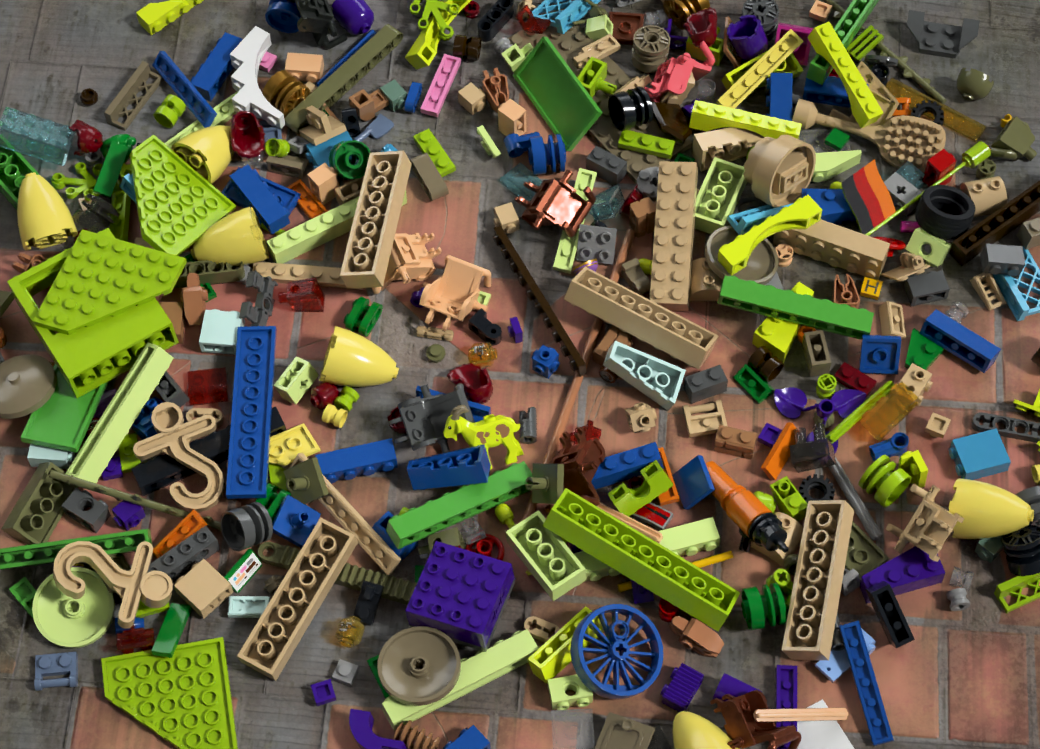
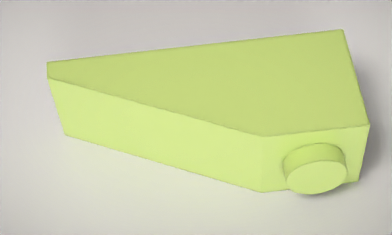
(833, 163)

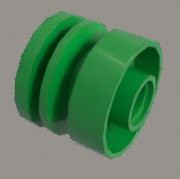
(340, 156)
(767, 605)

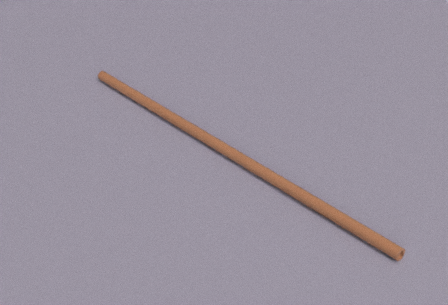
(577, 380)

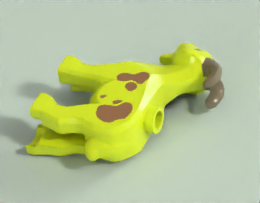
(490, 431)

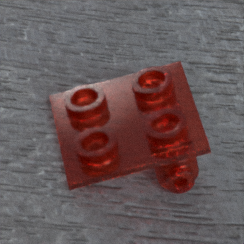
(207, 386)

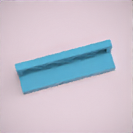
(752, 217)

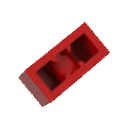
(938, 167)

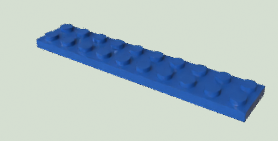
(251, 412)

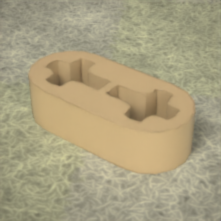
(205, 411)
(542, 626)

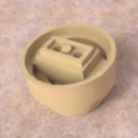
(780, 169)

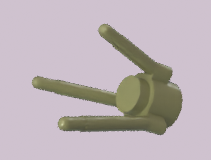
(594, 12)

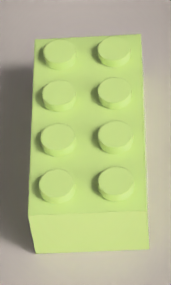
(718, 195)
(546, 556)

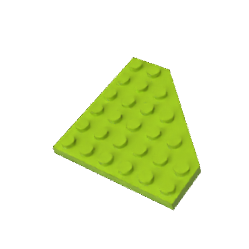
(173, 198)
(105, 280)
(176, 697)

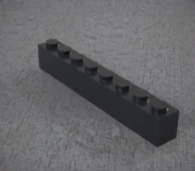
(166, 470)

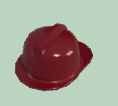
(634, 196)

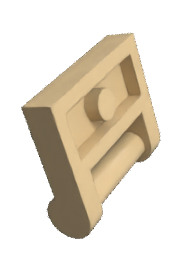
(704, 423)

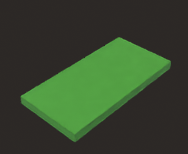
(557, 93)
(63, 418)

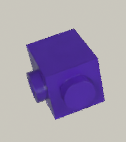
(128, 514)

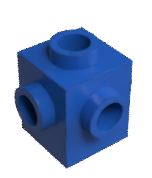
(545, 361)

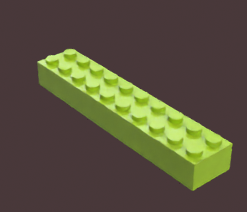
(641, 559)

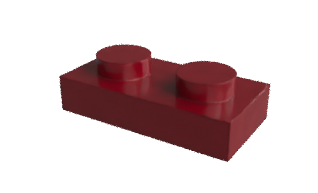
(854, 379)

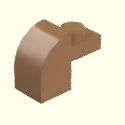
(368, 104)

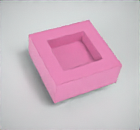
(268, 62)

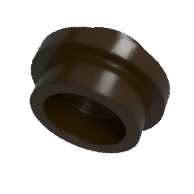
(89, 97)

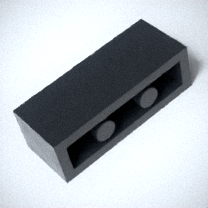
(890, 614)

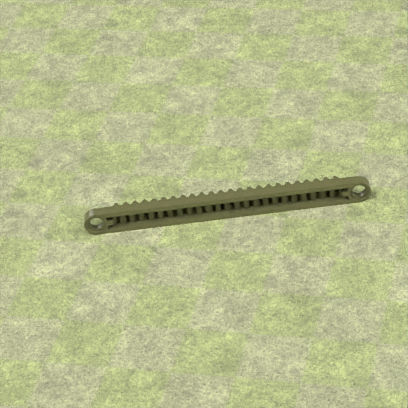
(350, 576)

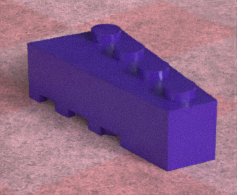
(905, 573)

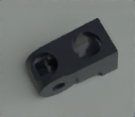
(350, 119)
(484, 328)

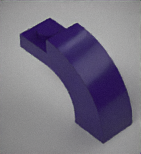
(362, 729)

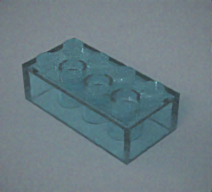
(35, 136)

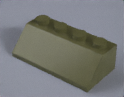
(38, 507)

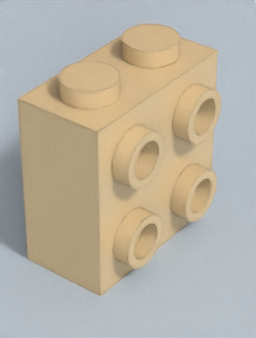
(203, 588)

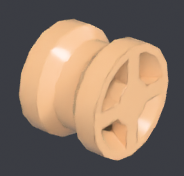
(784, 250)

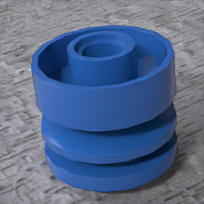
(547, 154)

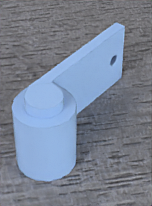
(839, 661)

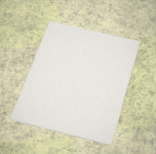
(822, 733)

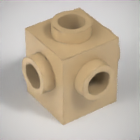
(641, 417)

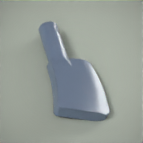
(376, 129)

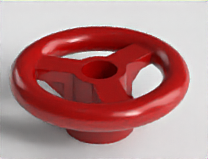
(894, 244)
(487, 543)

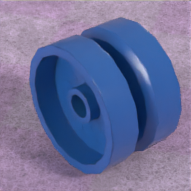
(283, 16)

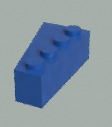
(833, 204)
(450, 469)

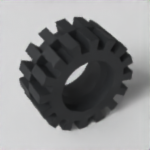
(929, 107)
(818, 483)

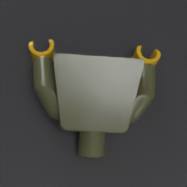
(1013, 140)

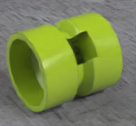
(169, 111)

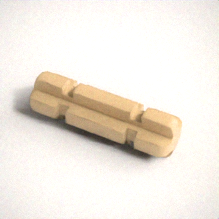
(434, 333)

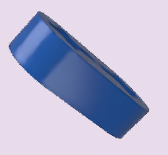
(413, 97)

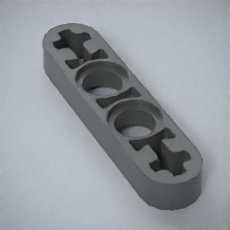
(1010, 424)

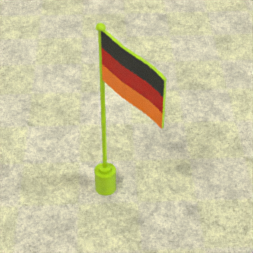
(872, 201)

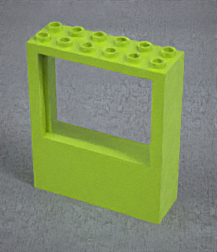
(99, 351)

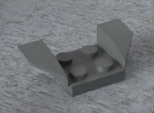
(941, 38)

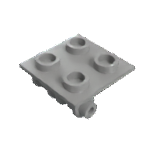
(596, 243)

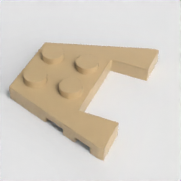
(884, 98)

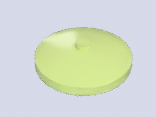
(73, 621)

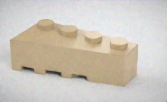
(723, 144)

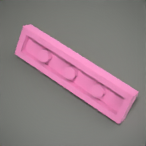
(440, 85)

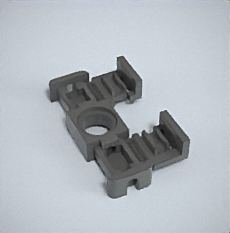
(259, 313)

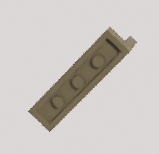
(128, 92)

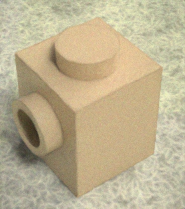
(472, 98)
(506, 217)

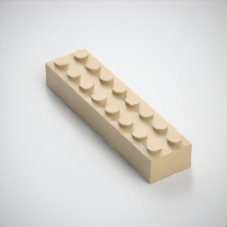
(375, 220)
(674, 235)
(641, 317)
(818, 580)
(297, 599)

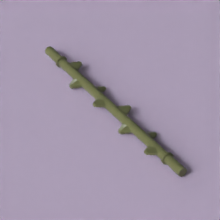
(908, 72)
(136, 499)

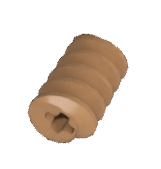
(415, 739)

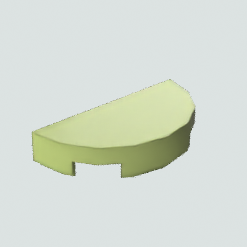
(487, 143)

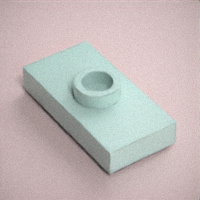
(247, 606)

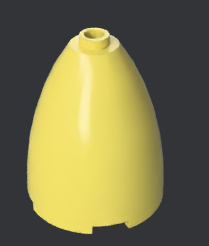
(206, 151)
(42, 214)
(233, 240)
(356, 361)
(987, 510)
(696, 732)

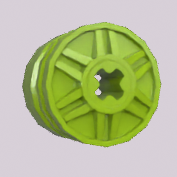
(888, 484)

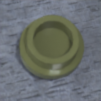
(435, 353)

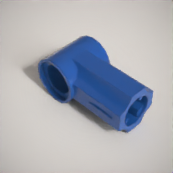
(518, 144)
(889, 447)

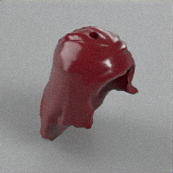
(702, 27)
(246, 135)
(88, 138)
(476, 382)

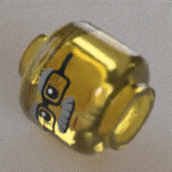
(482, 354)
(350, 632)

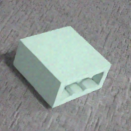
(220, 331)
(41, 454)

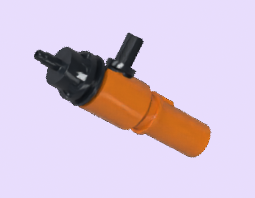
(751, 516)

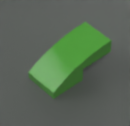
(24, 594)

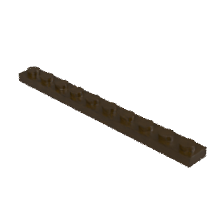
(541, 304)

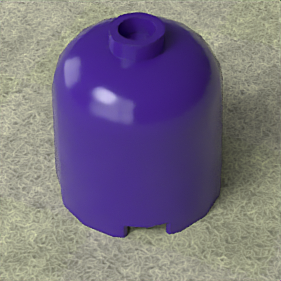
(353, 15)
(748, 37)

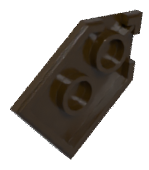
(671, 120)

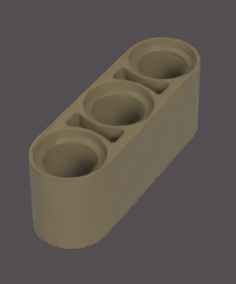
(429, 176)

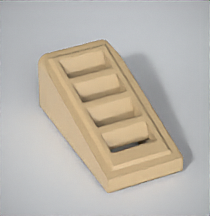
(990, 282)

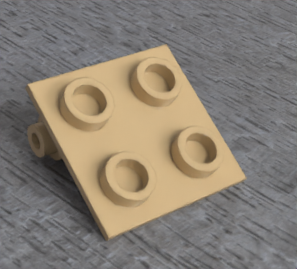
(910, 265)

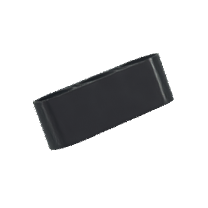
(495, 19)

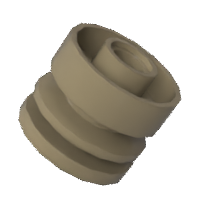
(650, 48)

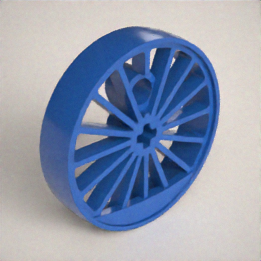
(616, 660)

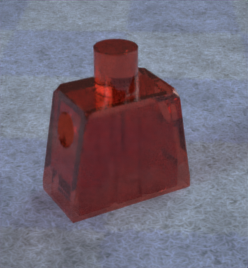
(303, 296)

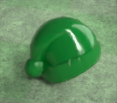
(123, 139)

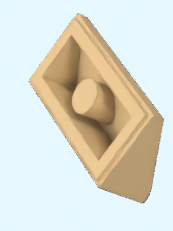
(892, 319)

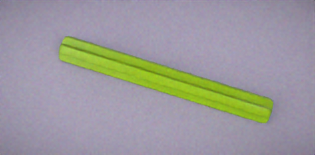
(857, 414)

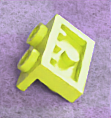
(915, 466)

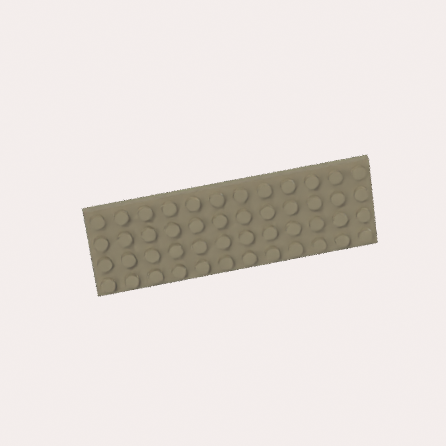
(603, 129)

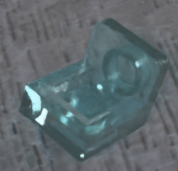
(911, 174)

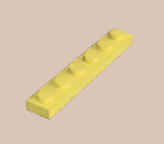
(760, 70)

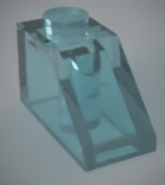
(607, 204)

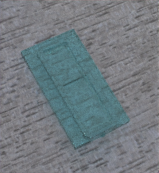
(517, 177)

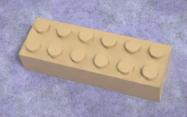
(838, 247)

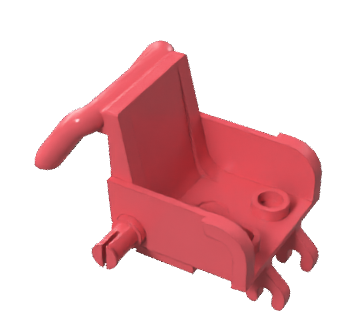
(674, 73)

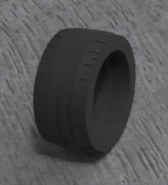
(942, 224)

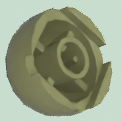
(973, 84)

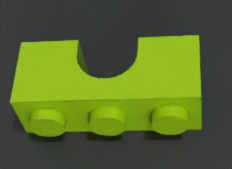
(631, 500)

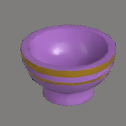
(591, 264)

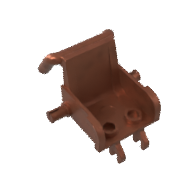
(556, 204)
(580, 465)
(745, 730)

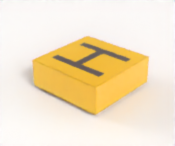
(871, 288)

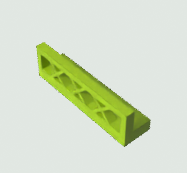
(1017, 584)

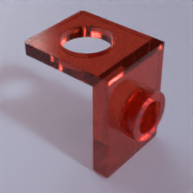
(533, 24)

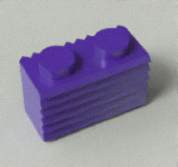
(682, 687)

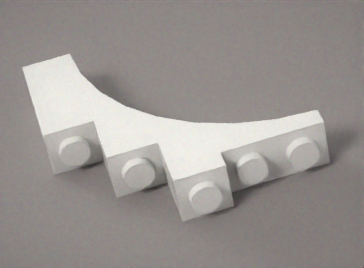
(246, 60)

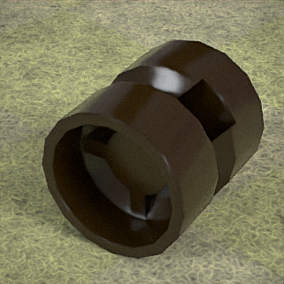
(467, 47)
(763, 361)

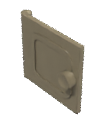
(615, 735)

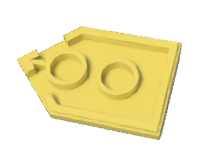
(289, 443)

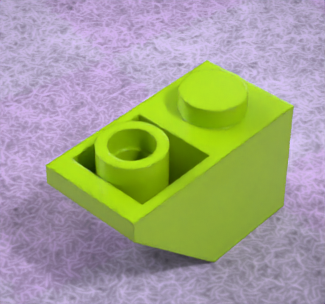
(789, 499)

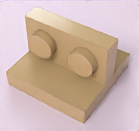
(321, 126)

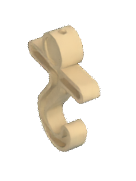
(174, 440)
(151, 587)

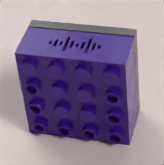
(461, 595)

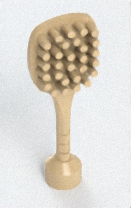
(898, 140)

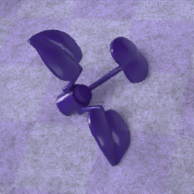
(793, 400)

